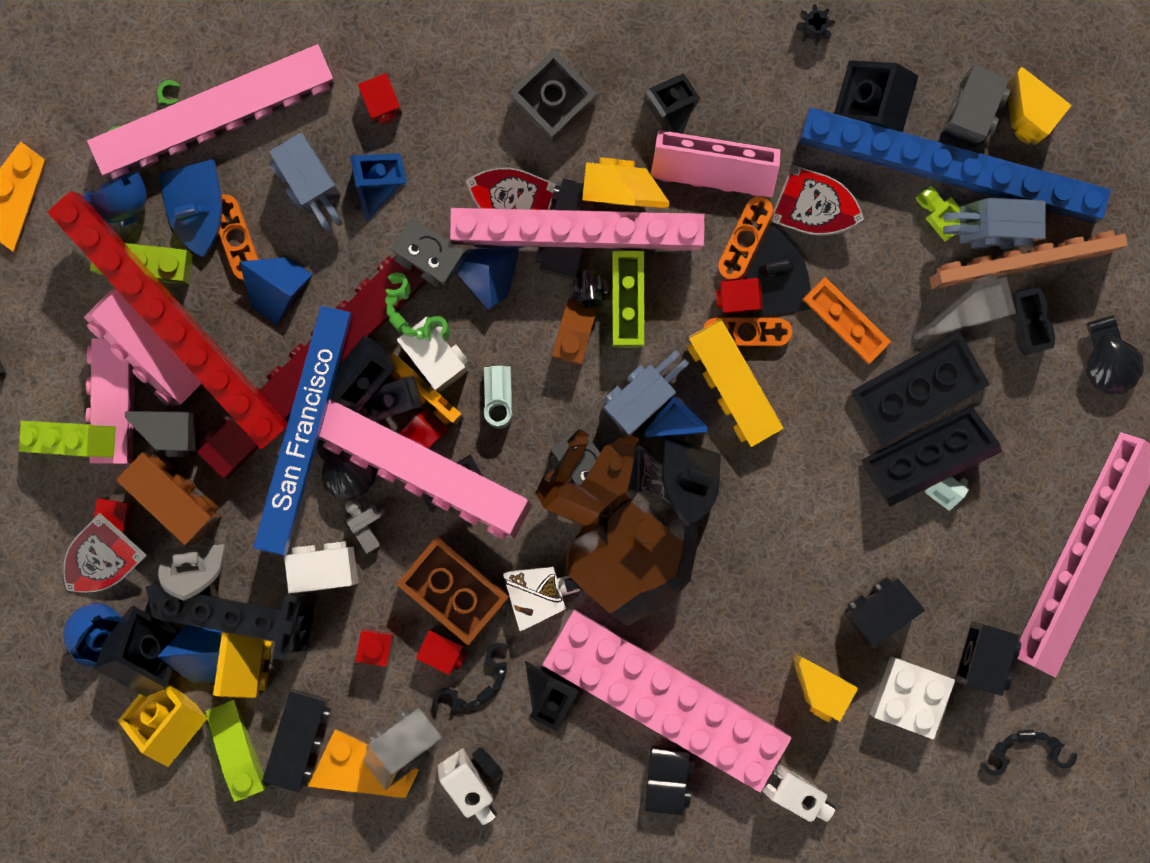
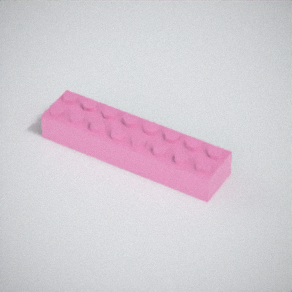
(667, 700)

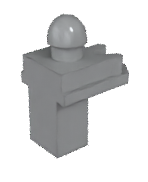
(360, 522)

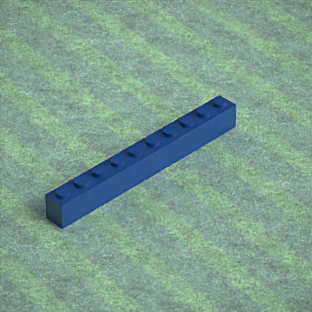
(953, 165)

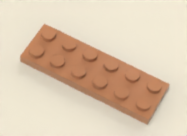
(1039, 257)

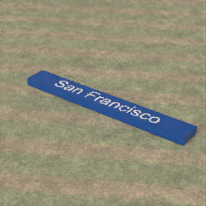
(303, 431)

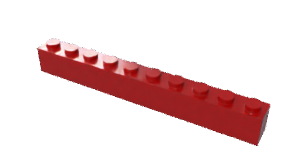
(168, 319)

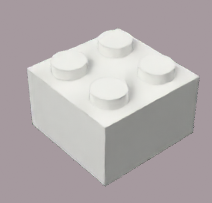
(435, 358)
(321, 569)
(912, 697)

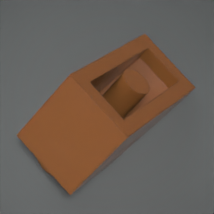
(574, 333)

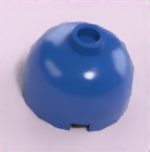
(119, 199)
(88, 630)

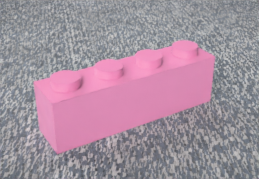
(715, 163)
(142, 348)
(111, 395)

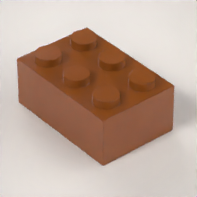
(169, 497)
(453, 590)

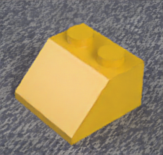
(1033, 107)
(621, 183)
(242, 666)
(823, 690)
(162, 723)

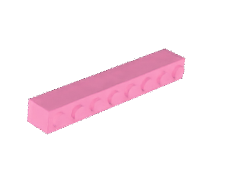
(211, 111)
(577, 229)
(423, 471)
(1087, 555)

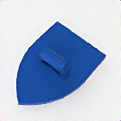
(193, 204)

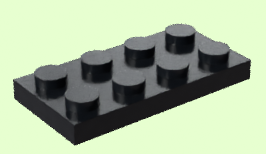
(919, 388)
(931, 456)

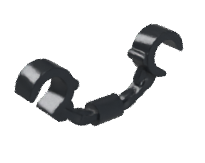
(485, 695)
(1028, 736)

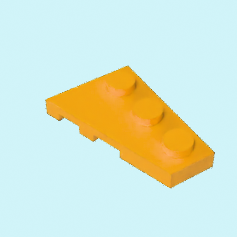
(18, 187)
(444, 410)
(344, 769)

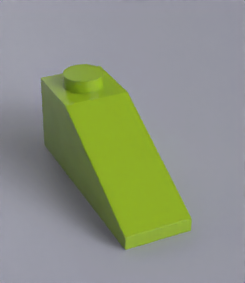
(235, 751)

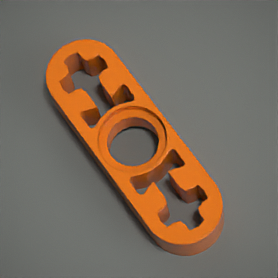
(236, 213)
(763, 222)
(770, 324)

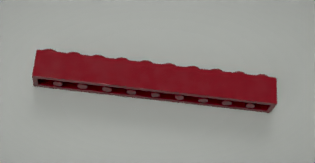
(231, 444)

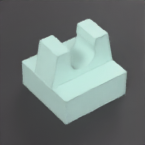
(948, 492)

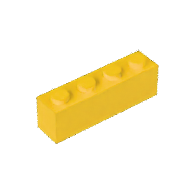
(735, 383)

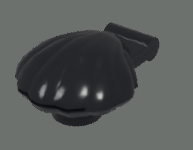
(1113, 362)
(342, 476)

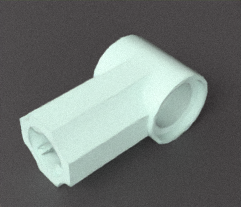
(498, 393)

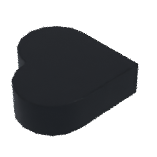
(488, 763)

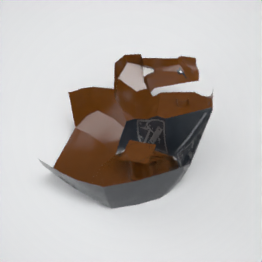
(621, 552)

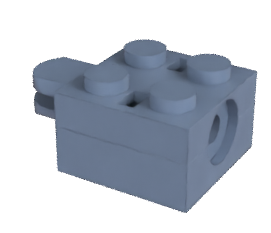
(307, 177)
(998, 223)
(642, 395)

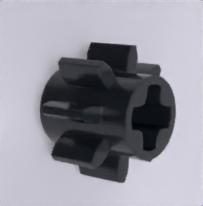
(809, 30)
(589, 288)

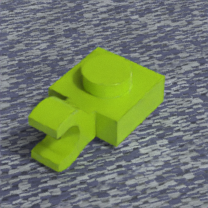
(933, 202)

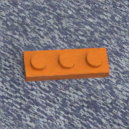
(846, 320)

